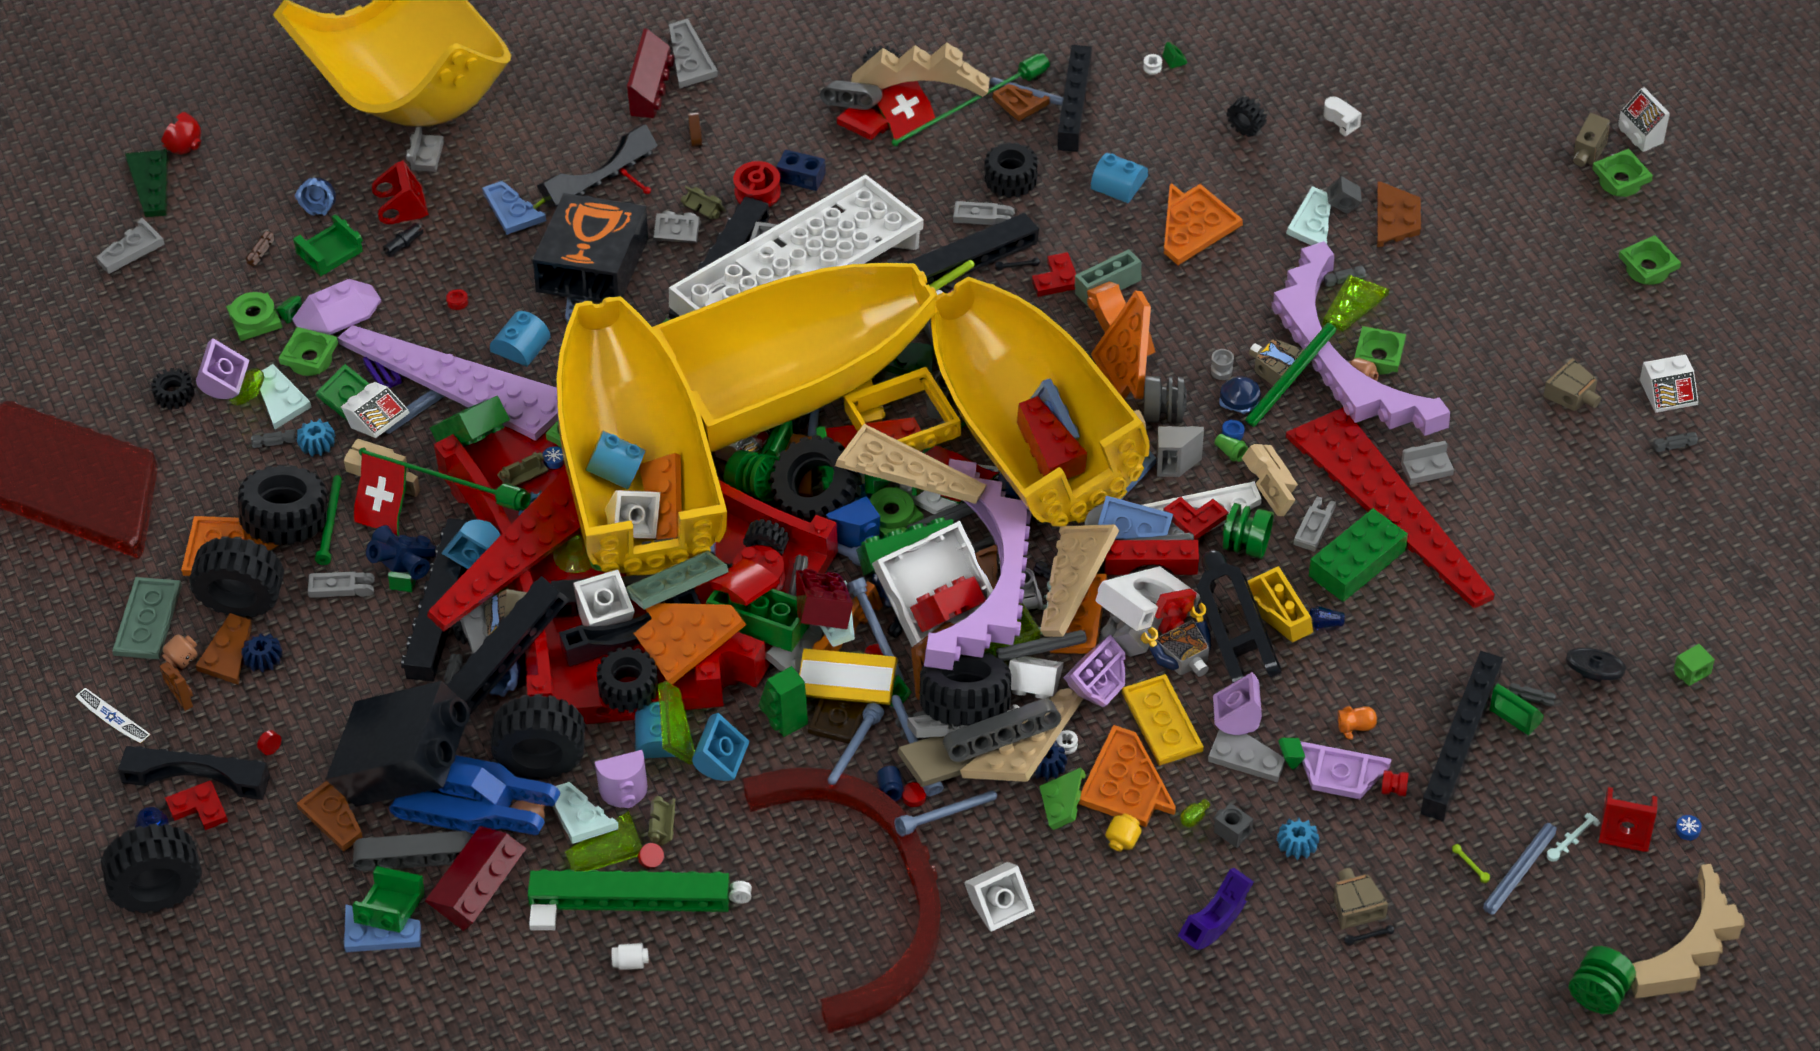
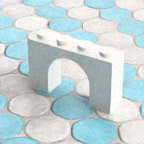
(1131, 595)

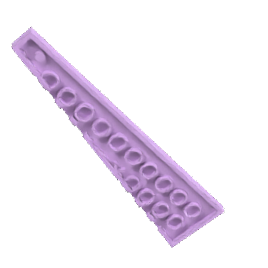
(527, 402)

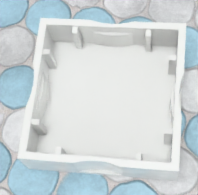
(926, 567)

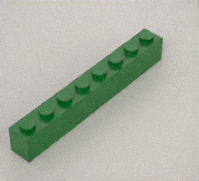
(630, 890)

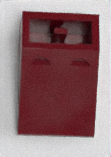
(822, 599)

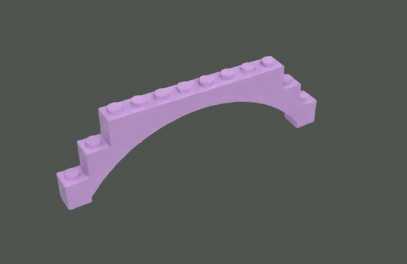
(1356, 392)
(998, 615)

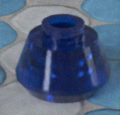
(151, 815)

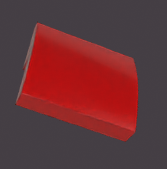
(863, 122)
(745, 582)

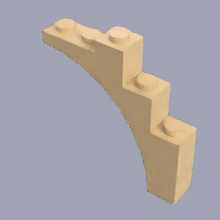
(917, 65)
(1679, 967)

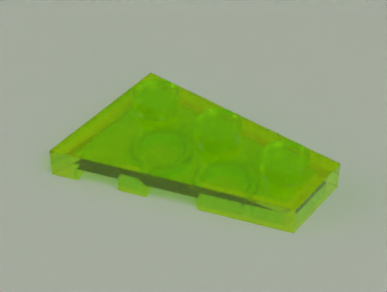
(1353, 301)
(674, 723)
(606, 848)

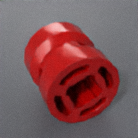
(1394, 783)

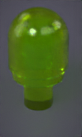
(1194, 813)

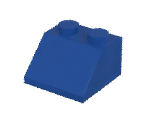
(856, 522)

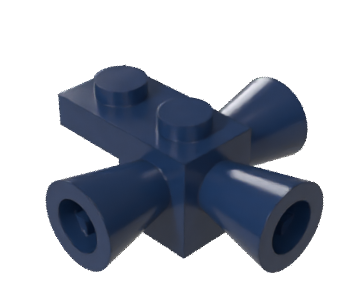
(400, 552)

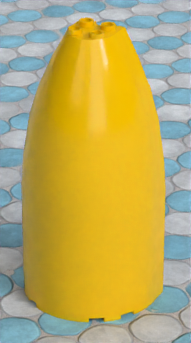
(795, 343)
(996, 356)
(628, 383)

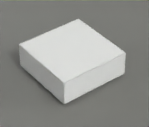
(543, 917)

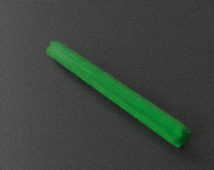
(1290, 374)

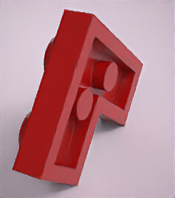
(1059, 279)
(1196, 521)
(1174, 608)
(200, 800)

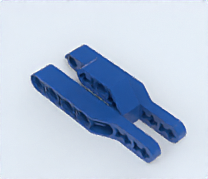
(493, 789)

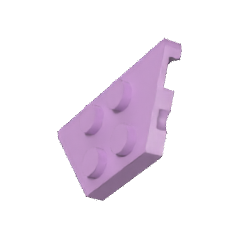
(1342, 770)

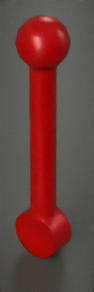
(646, 190)

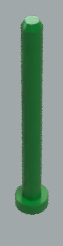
(323, 556)

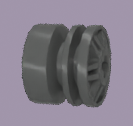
(1164, 399)

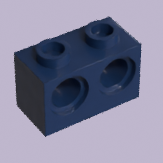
(801, 170)

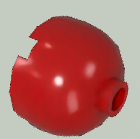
(182, 136)

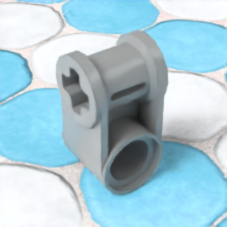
(1032, 596)

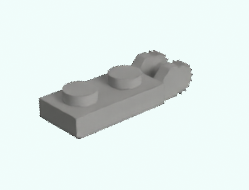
(981, 213)
(1314, 525)
(340, 584)

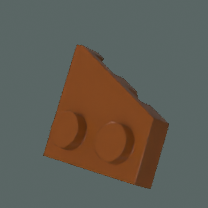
(1019, 102)
(177, 685)

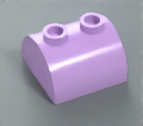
(221, 371)
(1238, 706)
(622, 779)

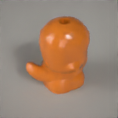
(1358, 719)

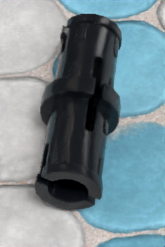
(402, 239)

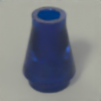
(1326, 618)

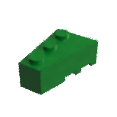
(785, 701)

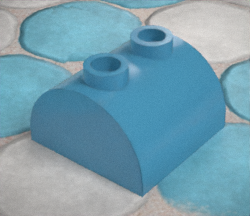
(1118, 177)
(521, 338)
(615, 459)
(471, 542)
(648, 732)
(720, 749)

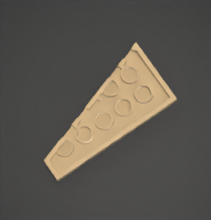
(894, 461)
(1073, 570)
(1022, 757)

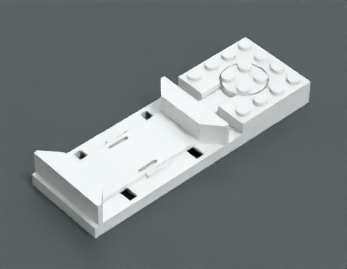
(813, 241)

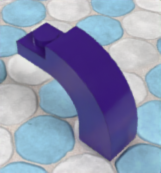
(1211, 922)

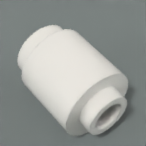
(629, 956)

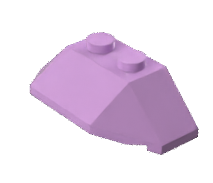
(337, 307)
(1099, 673)

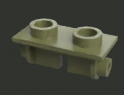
(710, 205)
(521, 472)
(662, 827)

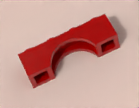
(1176, 555)

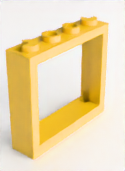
(901, 387)

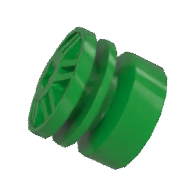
(751, 474)
(1247, 530)
(1602, 980)

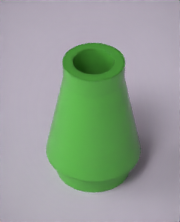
(1231, 447)

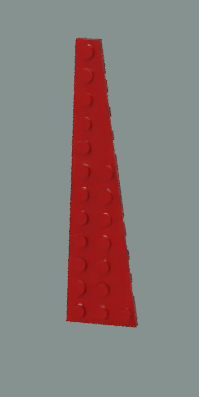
(1365, 474)
(528, 540)

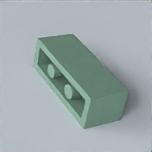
(1120, 269)

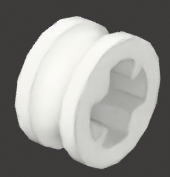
(1152, 59)
(1068, 735)
(740, 892)

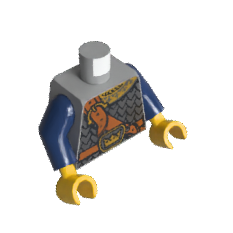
(1182, 647)

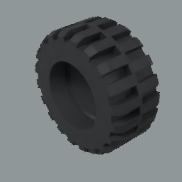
(801, 459)
(282, 504)
(236, 577)
(969, 692)
(538, 736)
(151, 868)

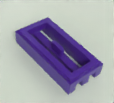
(397, 379)

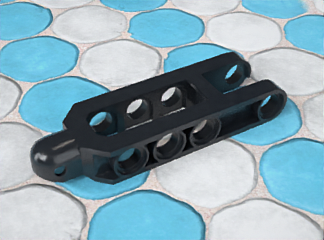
(1215, 567)

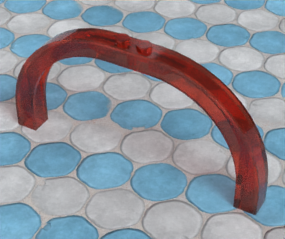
(896, 984)

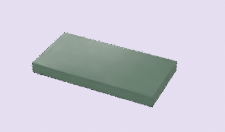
(676, 579)
(147, 618)

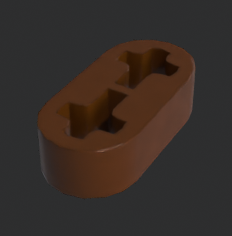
(695, 131)

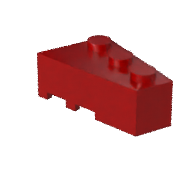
(947, 602)

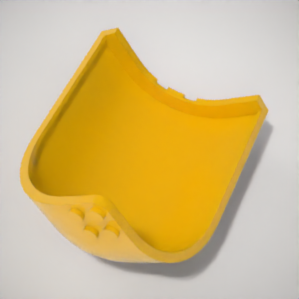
(402, 57)

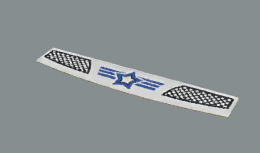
(112, 716)

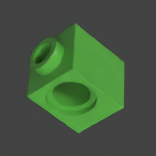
(1693, 665)

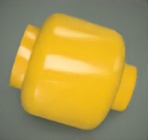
(1123, 832)

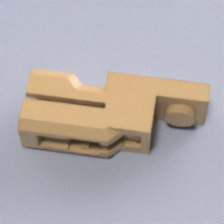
(353, 463)
(1274, 478)

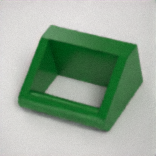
(778, 439)
(1515, 710)

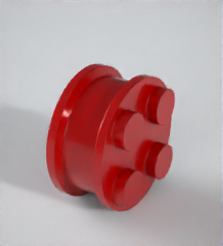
(757, 181)
(767, 558)

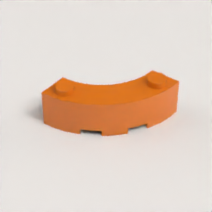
(1107, 303)

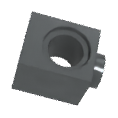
(1344, 195)
(1235, 833)

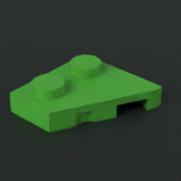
(1062, 797)

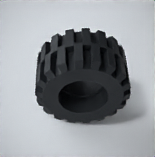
(1011, 169)
(627, 694)

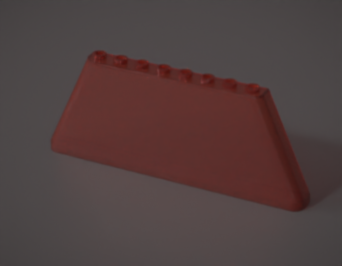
(75, 479)

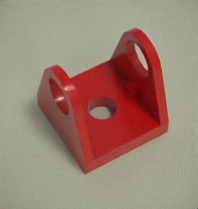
(407, 194)
(1618, 812)

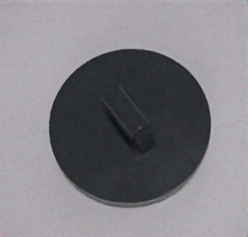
(1595, 664)

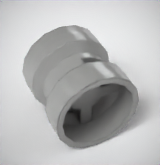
(1222, 364)

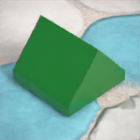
(1173, 56)
(289, 308)
(401, 581)
(900, 689)
(1292, 751)

